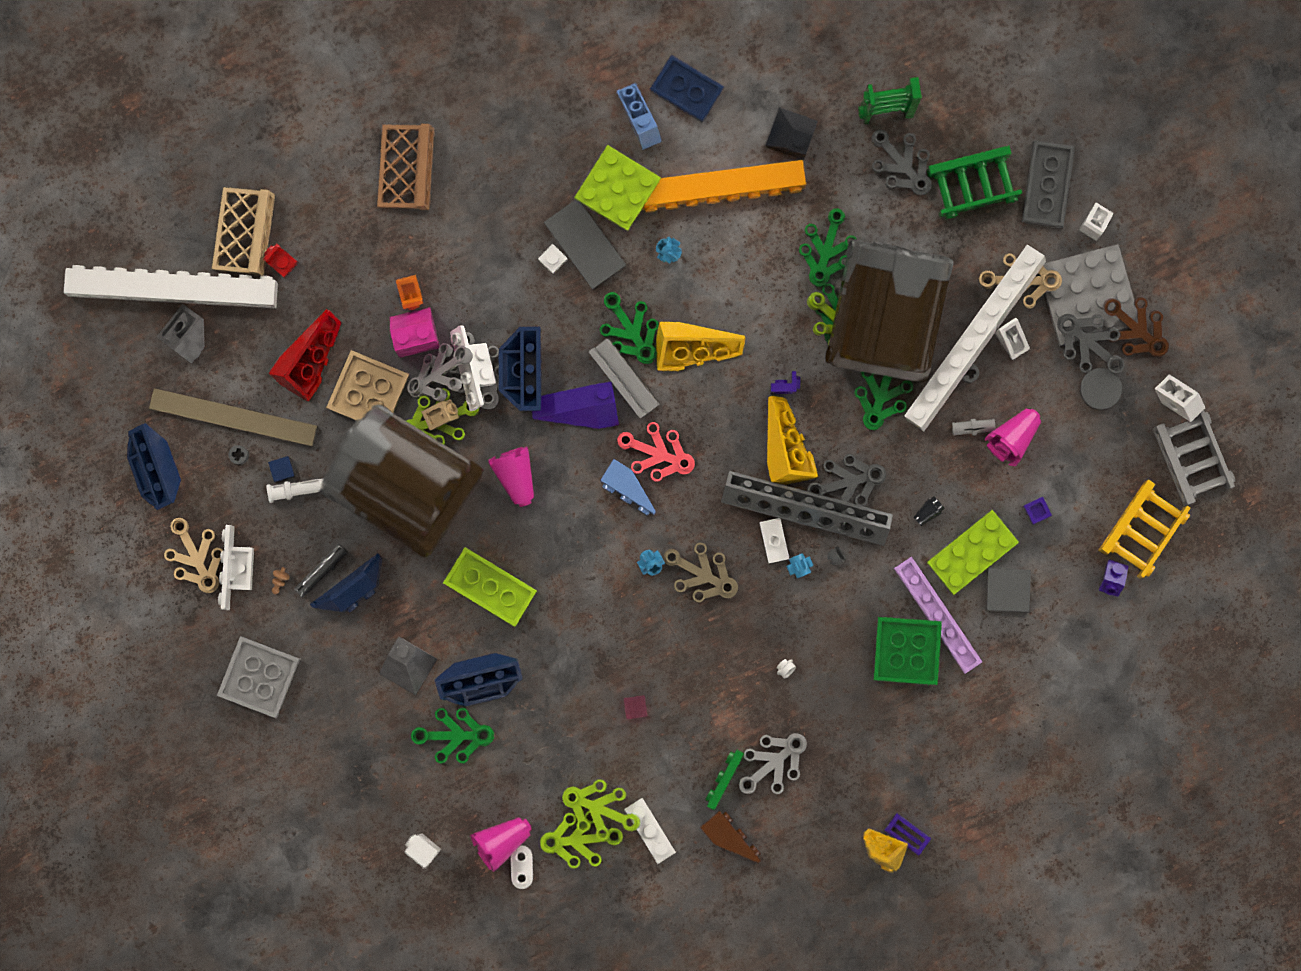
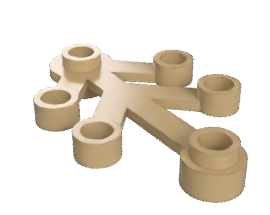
(1038, 280)
(196, 558)

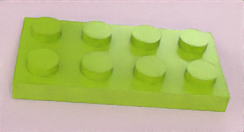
(972, 552)
(490, 587)

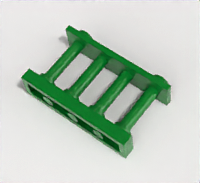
(893, 100)
(979, 161)

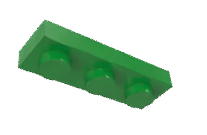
(724, 778)

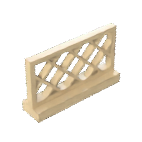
(260, 230)

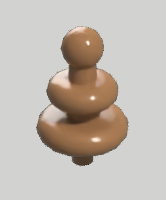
(278, 581)

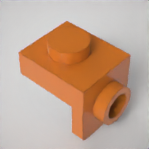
(409, 292)

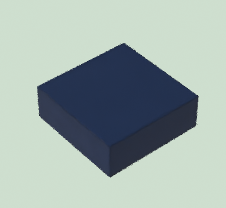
(281, 469)

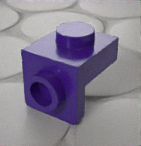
(1114, 578)

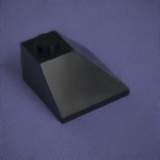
(791, 133)

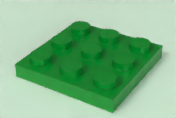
(907, 650)

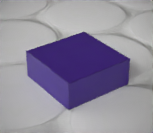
(1037, 510)

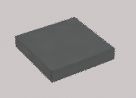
(1008, 590)

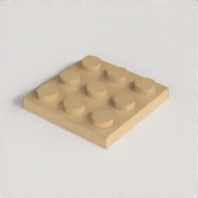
(366, 384)

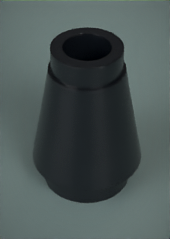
(929, 511)

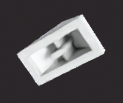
(1096, 222)
(1012, 339)

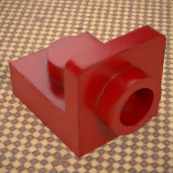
(279, 260)

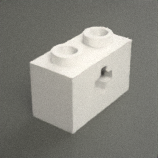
(1180, 398)
(422, 849)

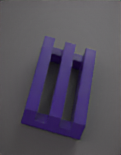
(892, 823)

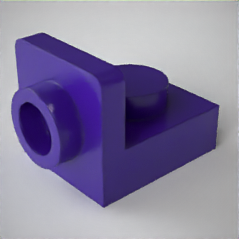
(783, 387)

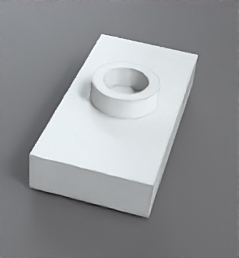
(774, 540)

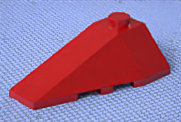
(304, 360)

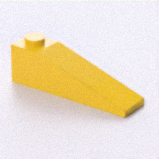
(688, 344)
(786, 453)
(885, 850)

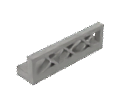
(624, 378)

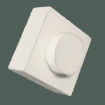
(552, 259)

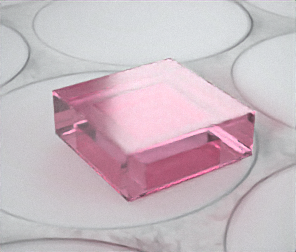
(635, 707)

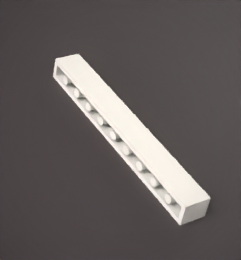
(171, 287)
(975, 338)

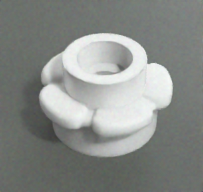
(786, 668)

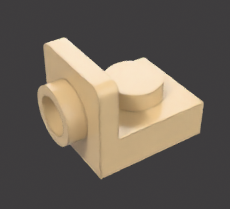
(440, 414)

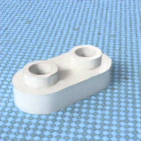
(522, 867)

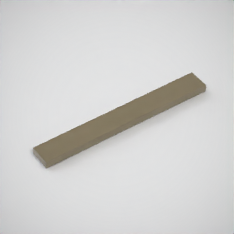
(233, 417)

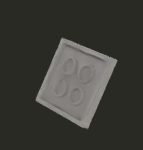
(258, 677)

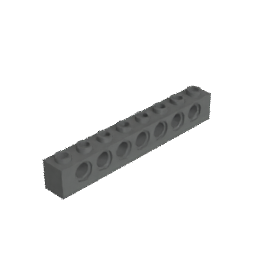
(807, 508)

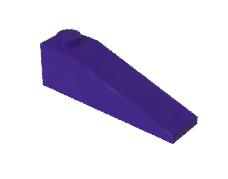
(583, 406)

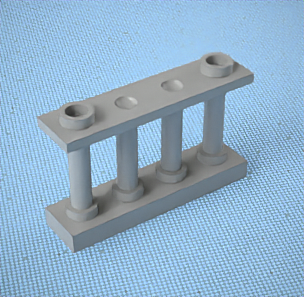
(1180, 473)

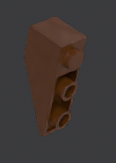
(722, 834)

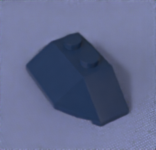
(522, 369)
(152, 466)
(352, 589)
(479, 679)

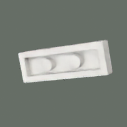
(651, 831)

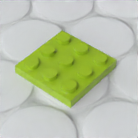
(617, 188)

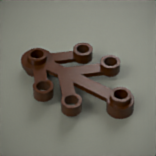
(1139, 329)

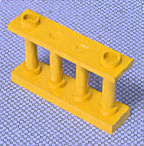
(1124, 528)

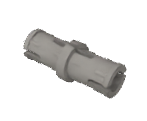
(973, 427)

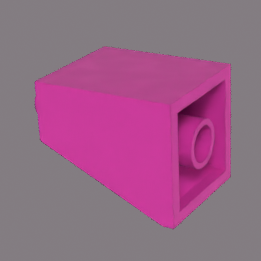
(413, 332)

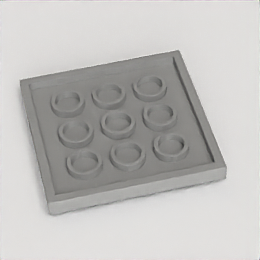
(1086, 285)

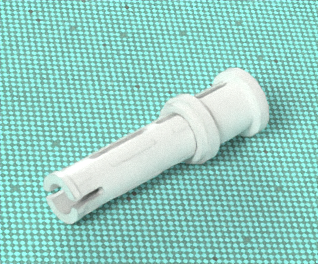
(289, 489)

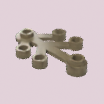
(704, 574)

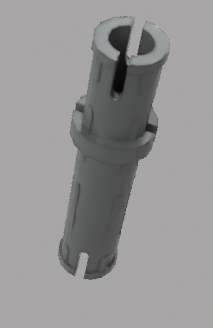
(328, 563)

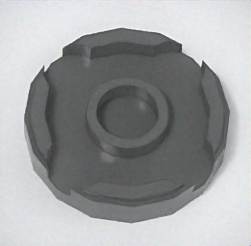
(1100, 389)

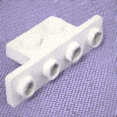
(477, 372)
(237, 568)

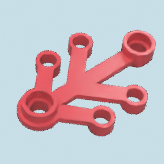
(659, 453)

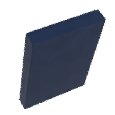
(686, 88)

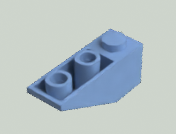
(639, 116)
(623, 481)

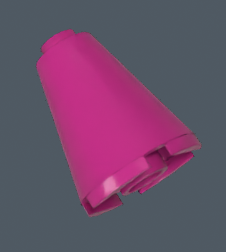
(1014, 436)
(515, 474)
(501, 841)

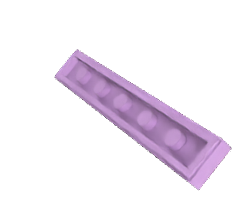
(935, 610)

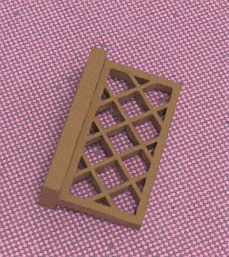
(423, 166)

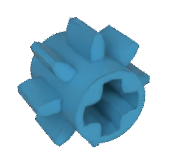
(668, 250)
(650, 562)
(800, 565)

